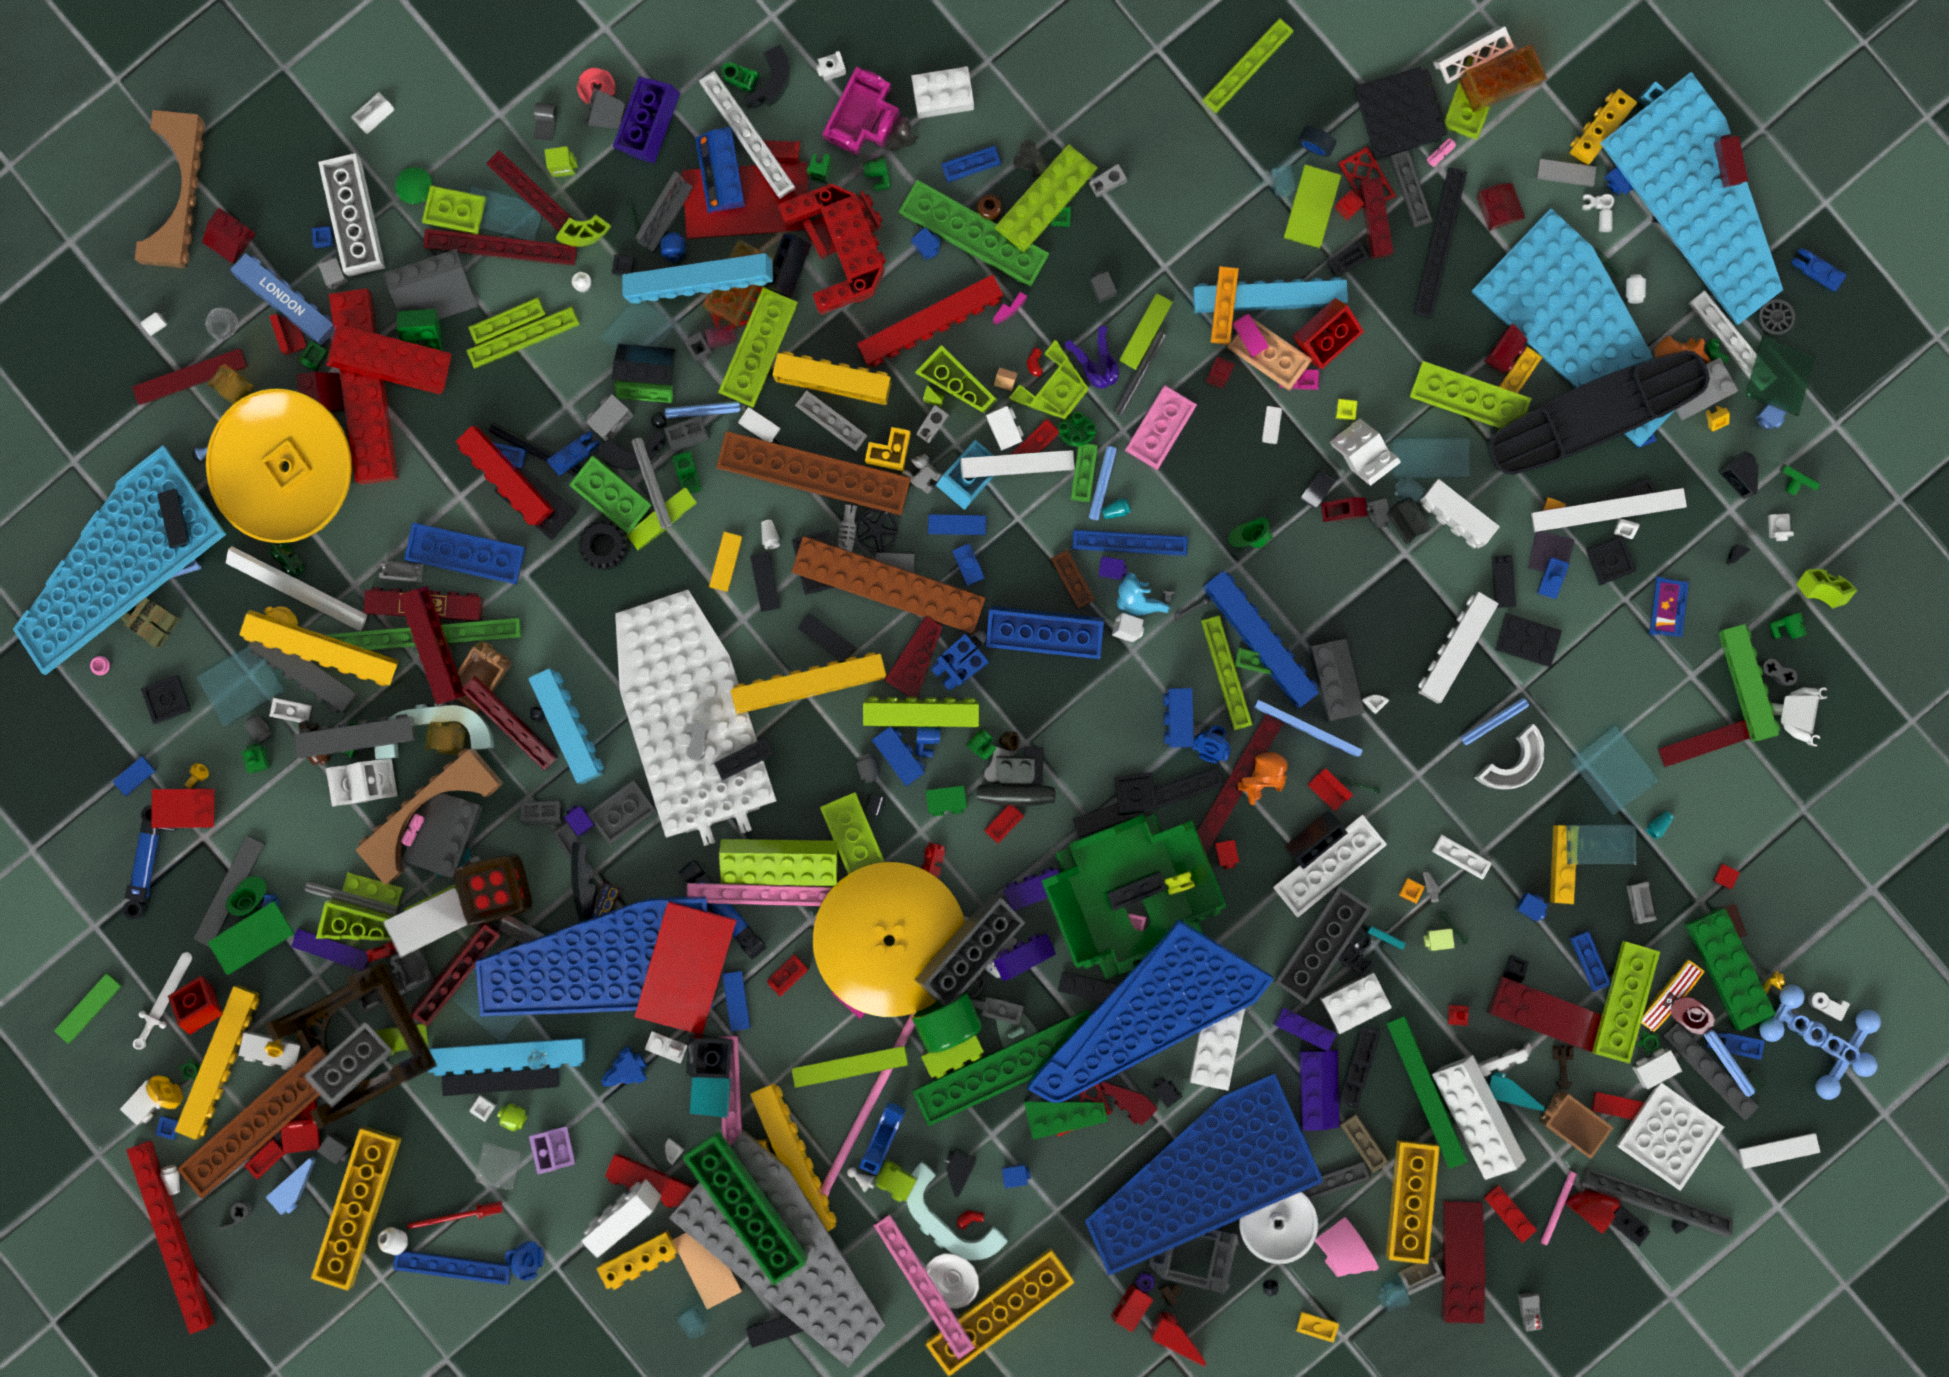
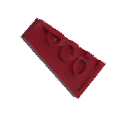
(914, 661)

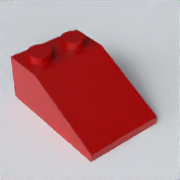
(182, 808)
(1170, 1334)

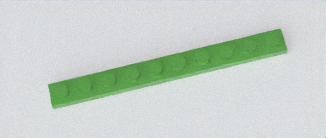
(453, 633)

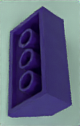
(646, 119)
(1318, 1089)

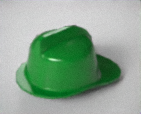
(1252, 533)
(246, 897)

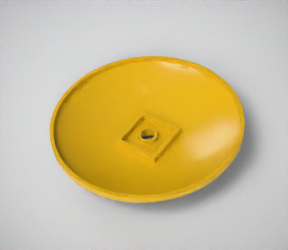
(248, 458)
(852, 929)

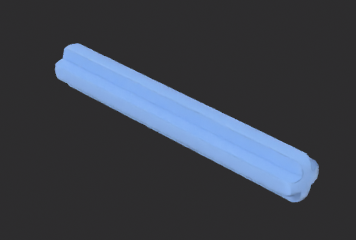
(700, 410)
(1102, 483)
(1494, 721)
(1729, 1063)

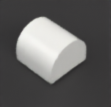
(154, 323)

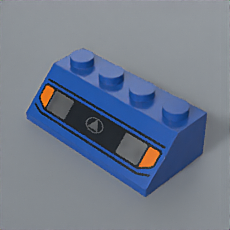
(720, 170)

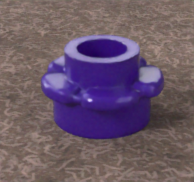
(1145, 1277)

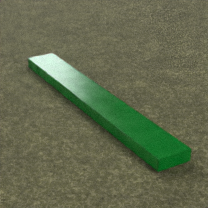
(1427, 1092)

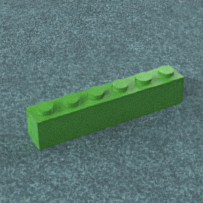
(1749, 683)

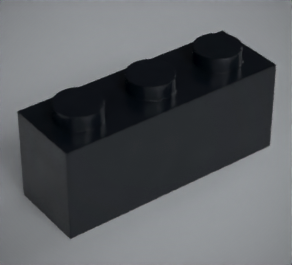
(788, 264)
(1315, 839)

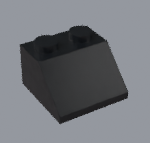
(1742, 474)
(708, 1056)
(959, 1169)

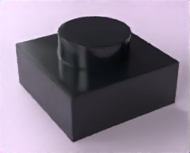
(622, 265)

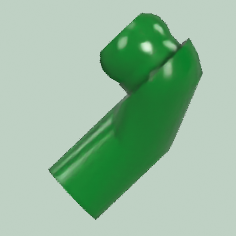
(1713, 351)

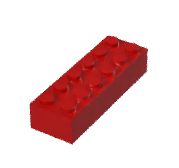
(388, 359)

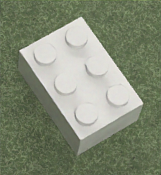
(942, 92)
(1355, 1002)

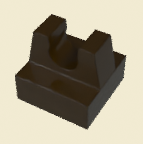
(1170, 1294)

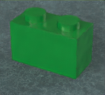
(946, 799)

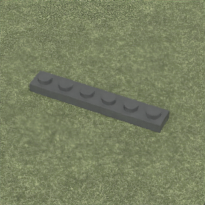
(1710, 1071)

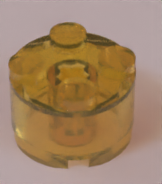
(229, 385)
(445, 739)

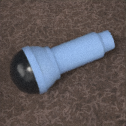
(199, 453)

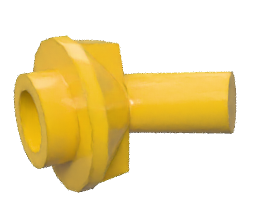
(199, 772)
(1776, 980)
(274, 1049)

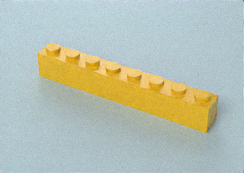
(318, 647)
(808, 683)
(217, 1062)
(790, 1148)

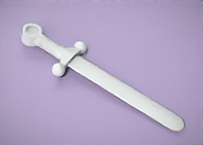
(162, 1001)

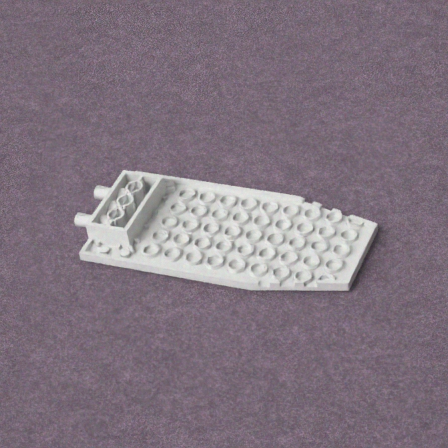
(679, 675)

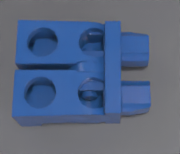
(953, 662)

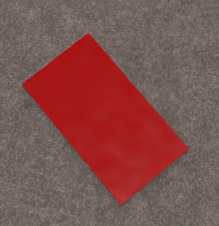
(761, 204)
(685, 968)

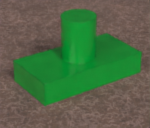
(1797, 480)

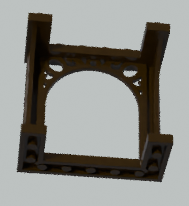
(358, 985)

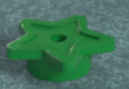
(1649, 1037)
(186, 1069)

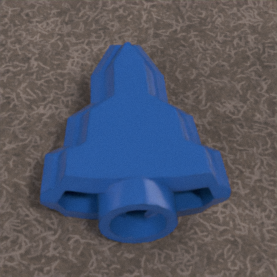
(626, 1069)

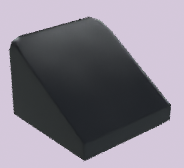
(1736, 553)
(1515, 969)

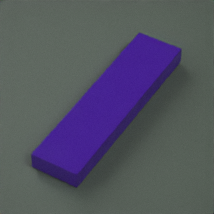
(330, 950)

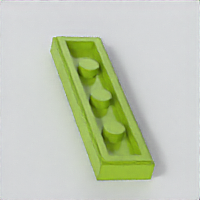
(507, 321)

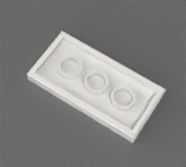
(426, 922)

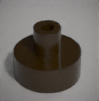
(306, 725)
(1010, 740)

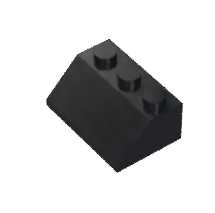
(643, 364)

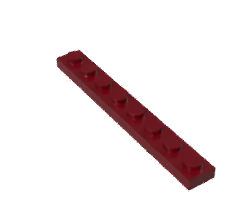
(500, 247)
(1244, 769)

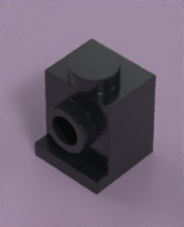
(1166, 1091)

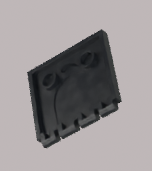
(1400, 112)

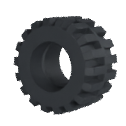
(590, 535)

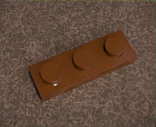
(1072, 579)

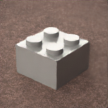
(609, 418)

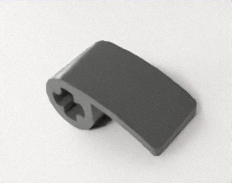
(545, 121)
(236, 1215)

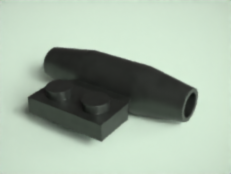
(1016, 784)

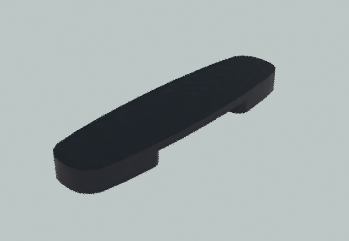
(1598, 412)

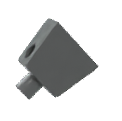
(604, 110)

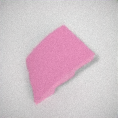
(1346, 1250)

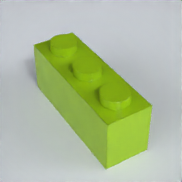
(952, 1058)

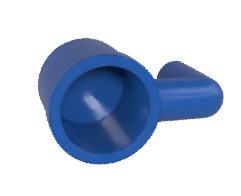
(926, 735)

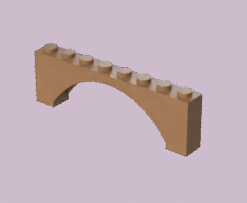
(171, 241)
(383, 848)

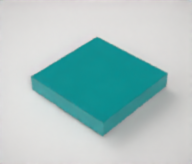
(710, 1096)

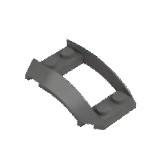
(1219, 1268)

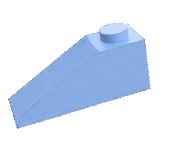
(291, 1190)

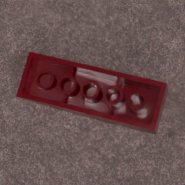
(1544, 1013)
(1463, 1263)

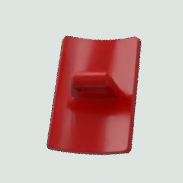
(301, 1133)

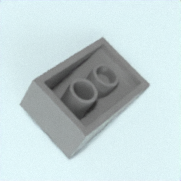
(1719, 388)

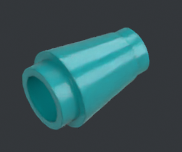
(1116, 509)
(1659, 825)

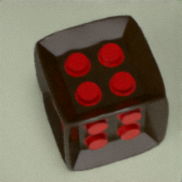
(493, 889)

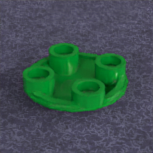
(413, 185)
(1077, 430)

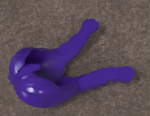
(1101, 373)

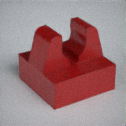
(1458, 1015)

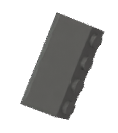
(1336, 680)

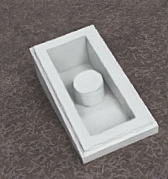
(290, 710)

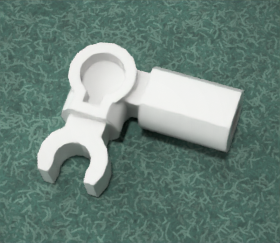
(1604, 203)

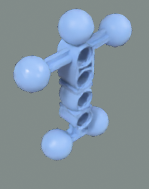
(1863, 1064)

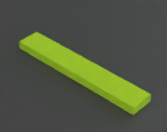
(1247, 65)
(523, 337)
(1226, 672)
(850, 1066)

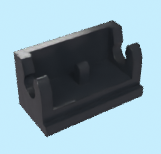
(1630, 1226)

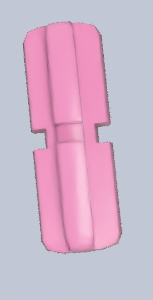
(1439, 154)
(415, 826)

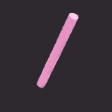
(1558, 1208)

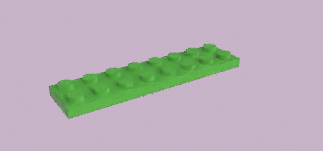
(971, 233)

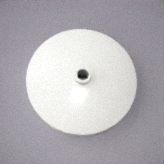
(1284, 1242)

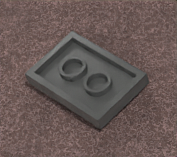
(622, 812)

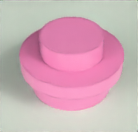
(100, 665)

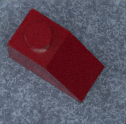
(1344, 509)

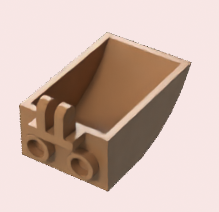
(487, 666)
(1575, 1123)

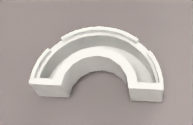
(1524, 770)

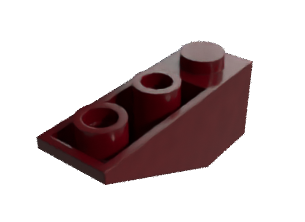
(1134, 1102)

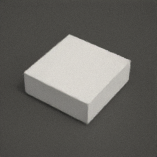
(482, 1108)

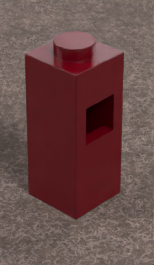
(1730, 161)
(1220, 372)

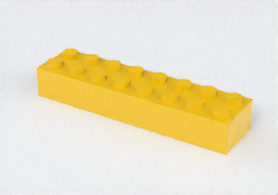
(356, 1208)
(1004, 1308)

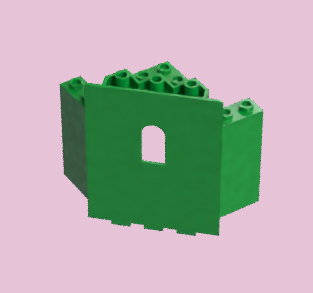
(1114, 859)

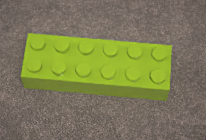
(778, 862)

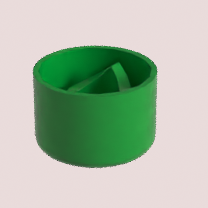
(948, 1025)

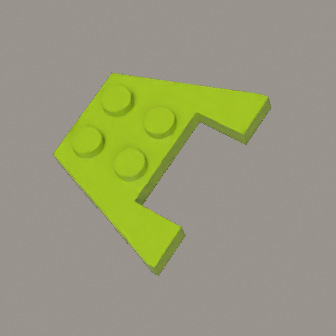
(1060, 392)

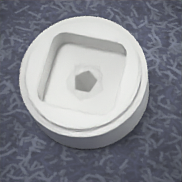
(581, 282)

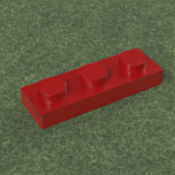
(1510, 1213)

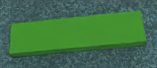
(88, 1008)

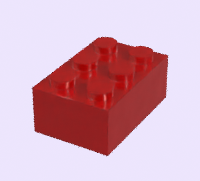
(1328, 333)

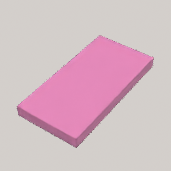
(1160, 427)

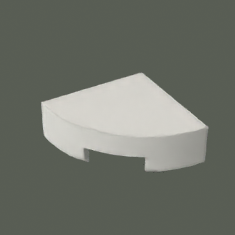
(1375, 702)
(672, 1150)

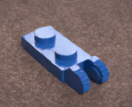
(1819, 270)
(572, 454)
(1742, 1045)

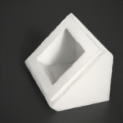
(1626, 528)

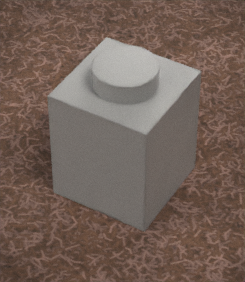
(333, 273)

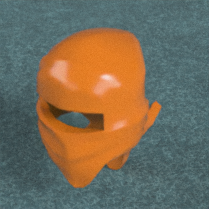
(1669, 345)
(1268, 772)

